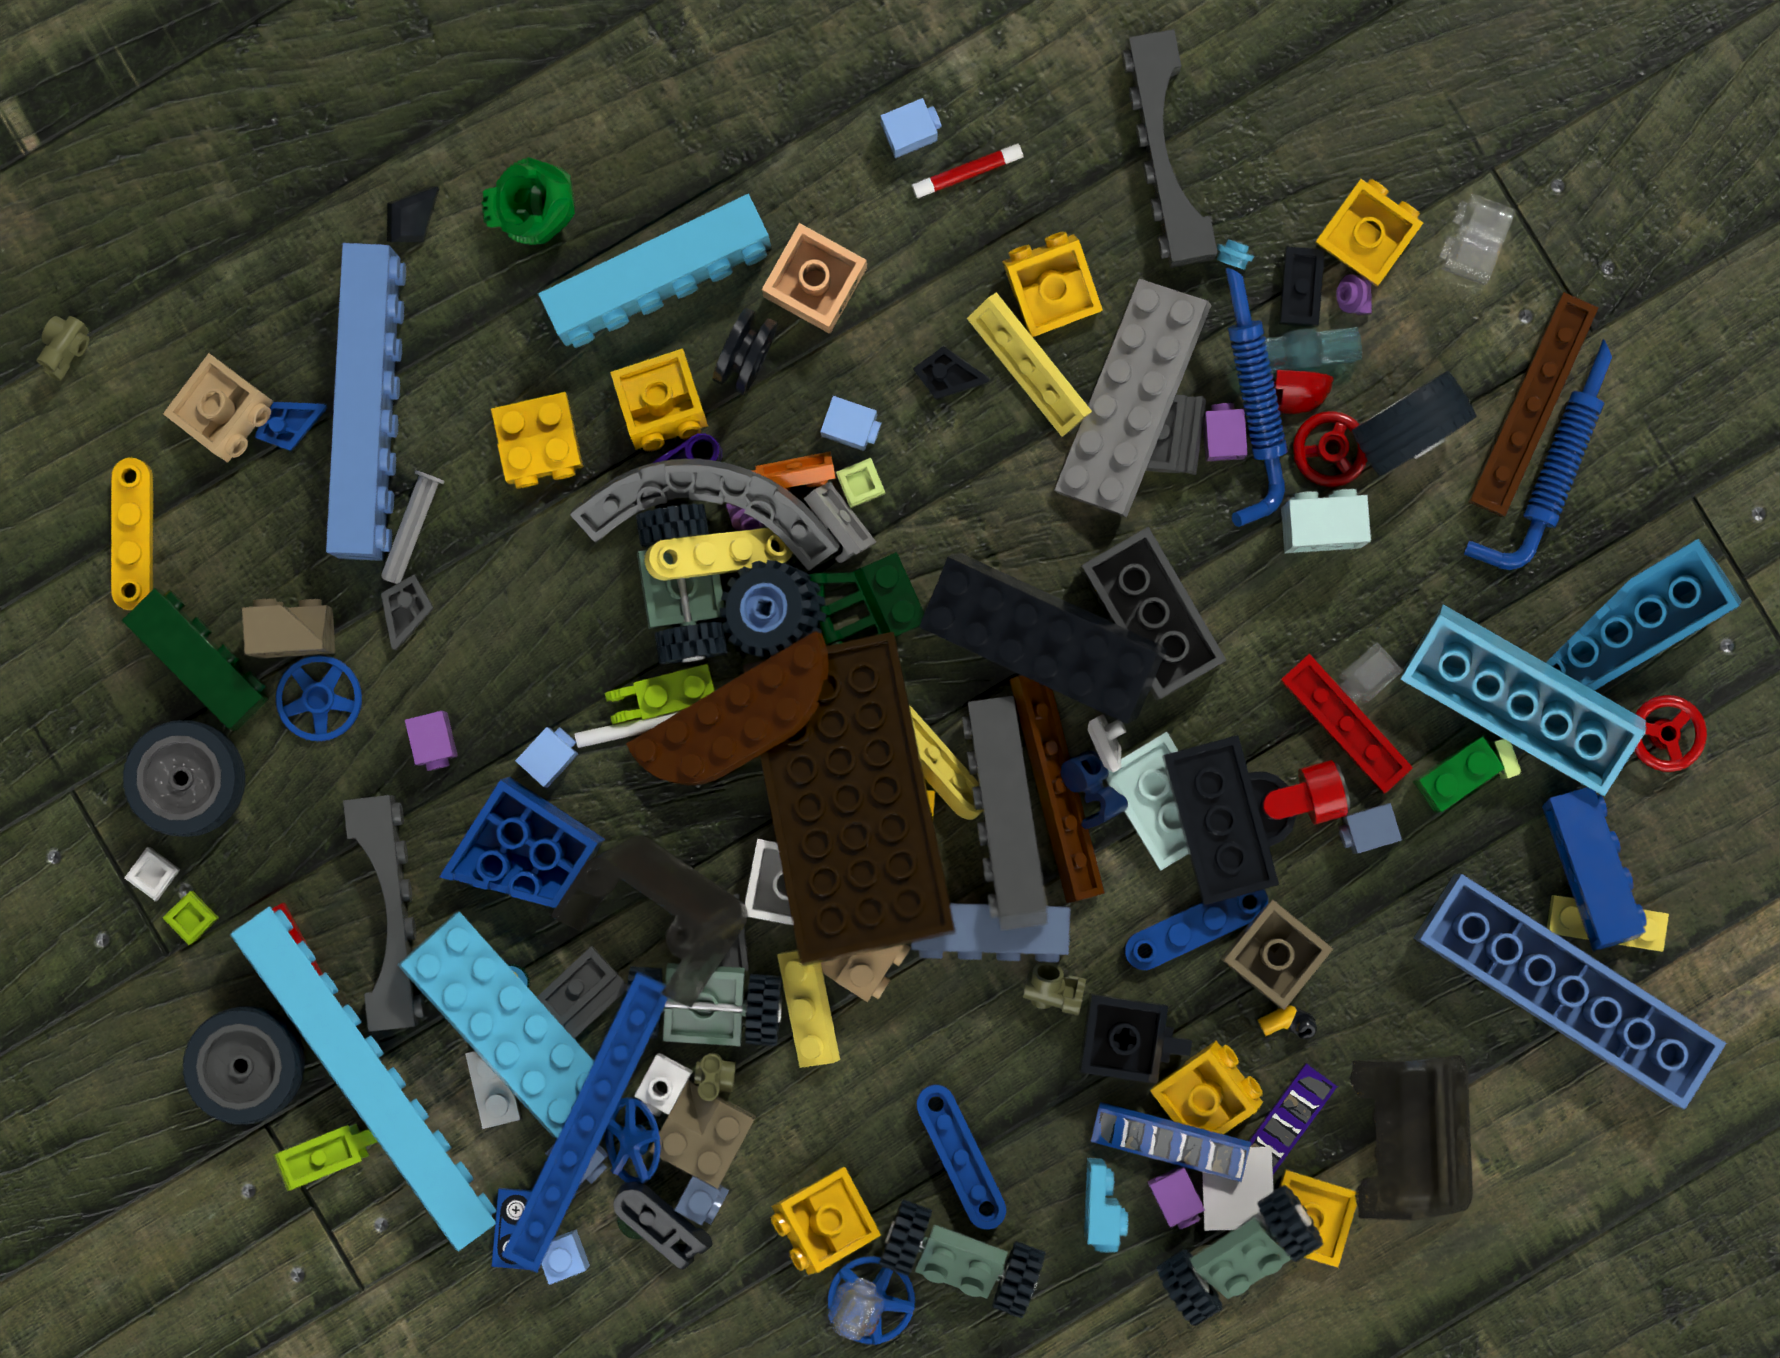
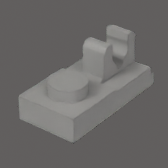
(840, 519)

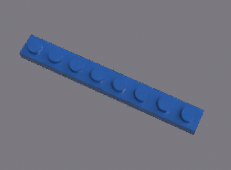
(586, 1122)

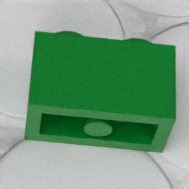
(1458, 774)

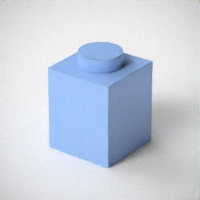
(910, 127)
(850, 424)
(548, 755)
(564, 1258)

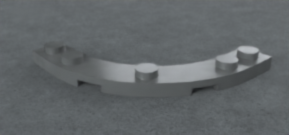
(712, 483)

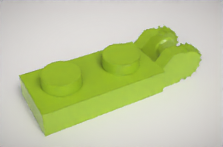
(664, 693)

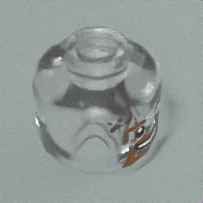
(856, 1309)

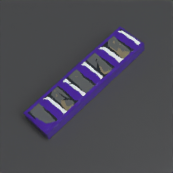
(1292, 1113)

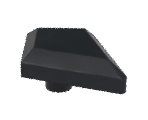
(411, 215)
(948, 374)

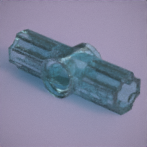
(1311, 349)

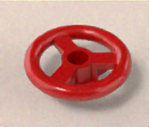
(1301, 452)
(1687, 712)

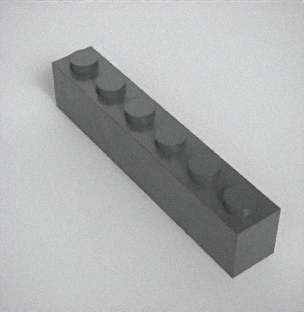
(1006, 812)

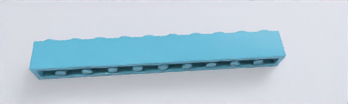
(363, 1078)

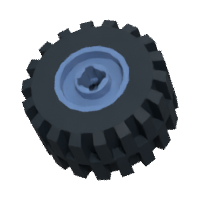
(771, 608)

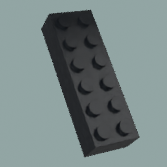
(1043, 637)

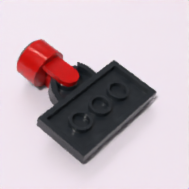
(1239, 814)

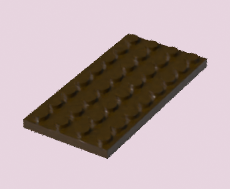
(857, 814)

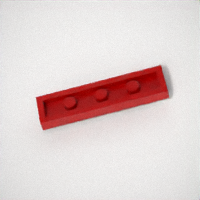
(1346, 724)

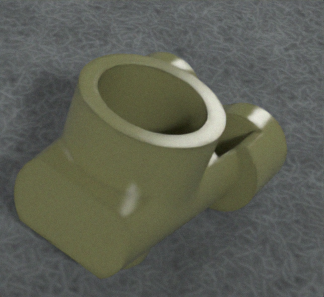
(64, 341)
(1049, 988)
(714, 1076)

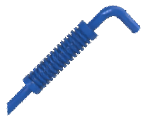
(1258, 400)
(1558, 471)

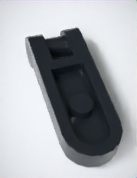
(660, 1224)

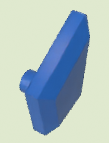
(289, 423)

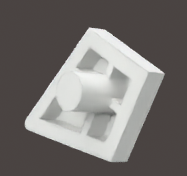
(1105, 741)

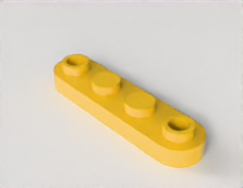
(131, 532)

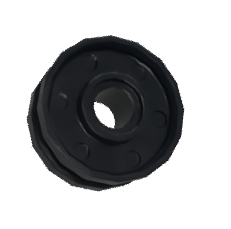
(745, 351)

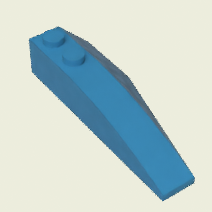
(1648, 616)

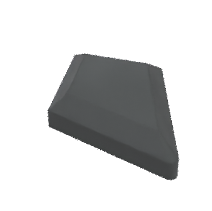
(405, 609)

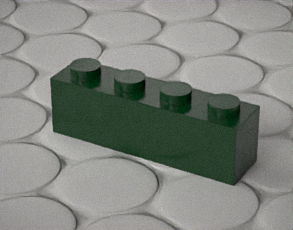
(196, 659)

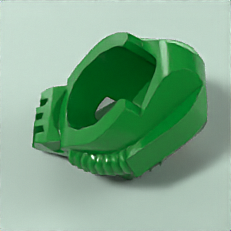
(530, 201)

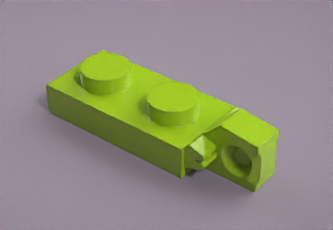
(323, 1155)

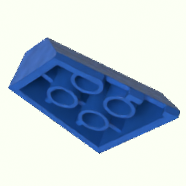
(522, 847)

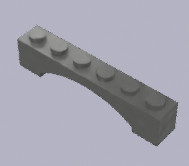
(1186, 234)
(375, 827)

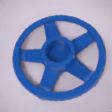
(319, 698)
(633, 1141)
(891, 1303)

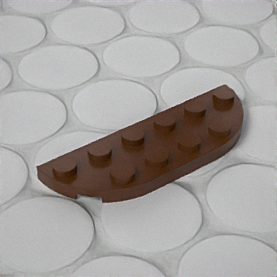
(737, 718)

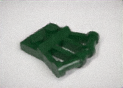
(884, 590)

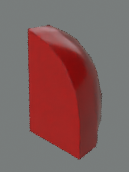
(1300, 390)

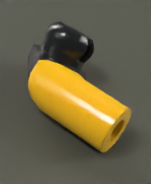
(1291, 1019)

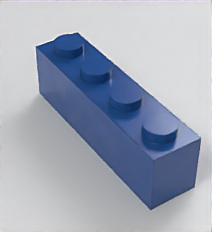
(1594, 868)

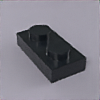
(1301, 286)

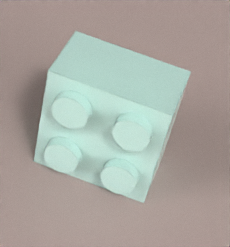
(1325, 523)

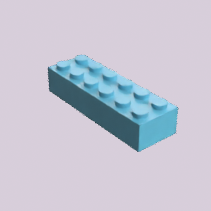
(656, 271)
(1524, 700)
(500, 1020)

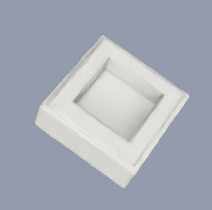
(152, 873)

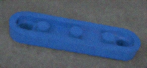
(1191, 929)
(961, 1156)

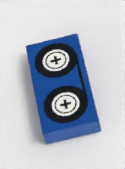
(509, 1209)

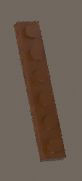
(1533, 404)
(1060, 806)

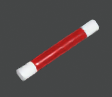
(967, 170)

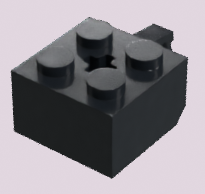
(1140, 1058)

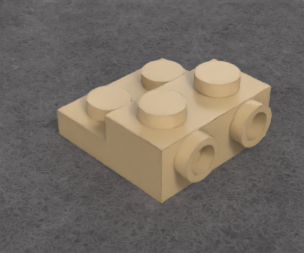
(219, 408)
(865, 972)

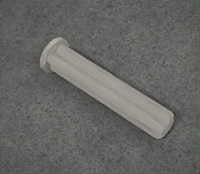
(410, 527)

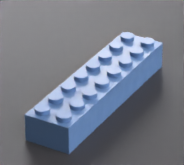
(365, 402)
(1569, 991)

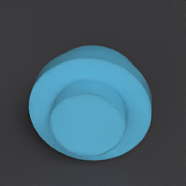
(1234, 254)

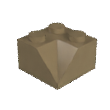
(281, 631)
(1276, 954)
(703, 1135)

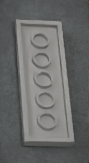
(1133, 397)

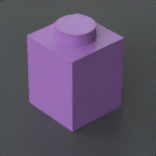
(1224, 433)
(431, 740)
(1177, 1197)

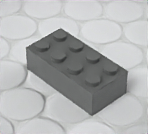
(1148, 598)

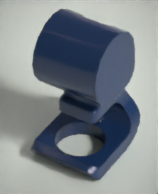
(1087, 774)

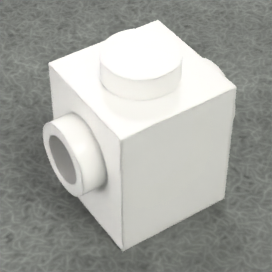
(672, 1074)

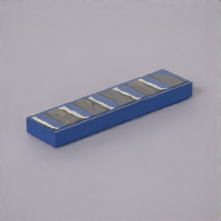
(1171, 1141)

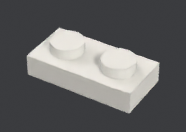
(493, 1098)

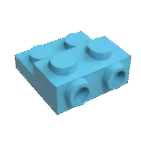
(1103, 1216)

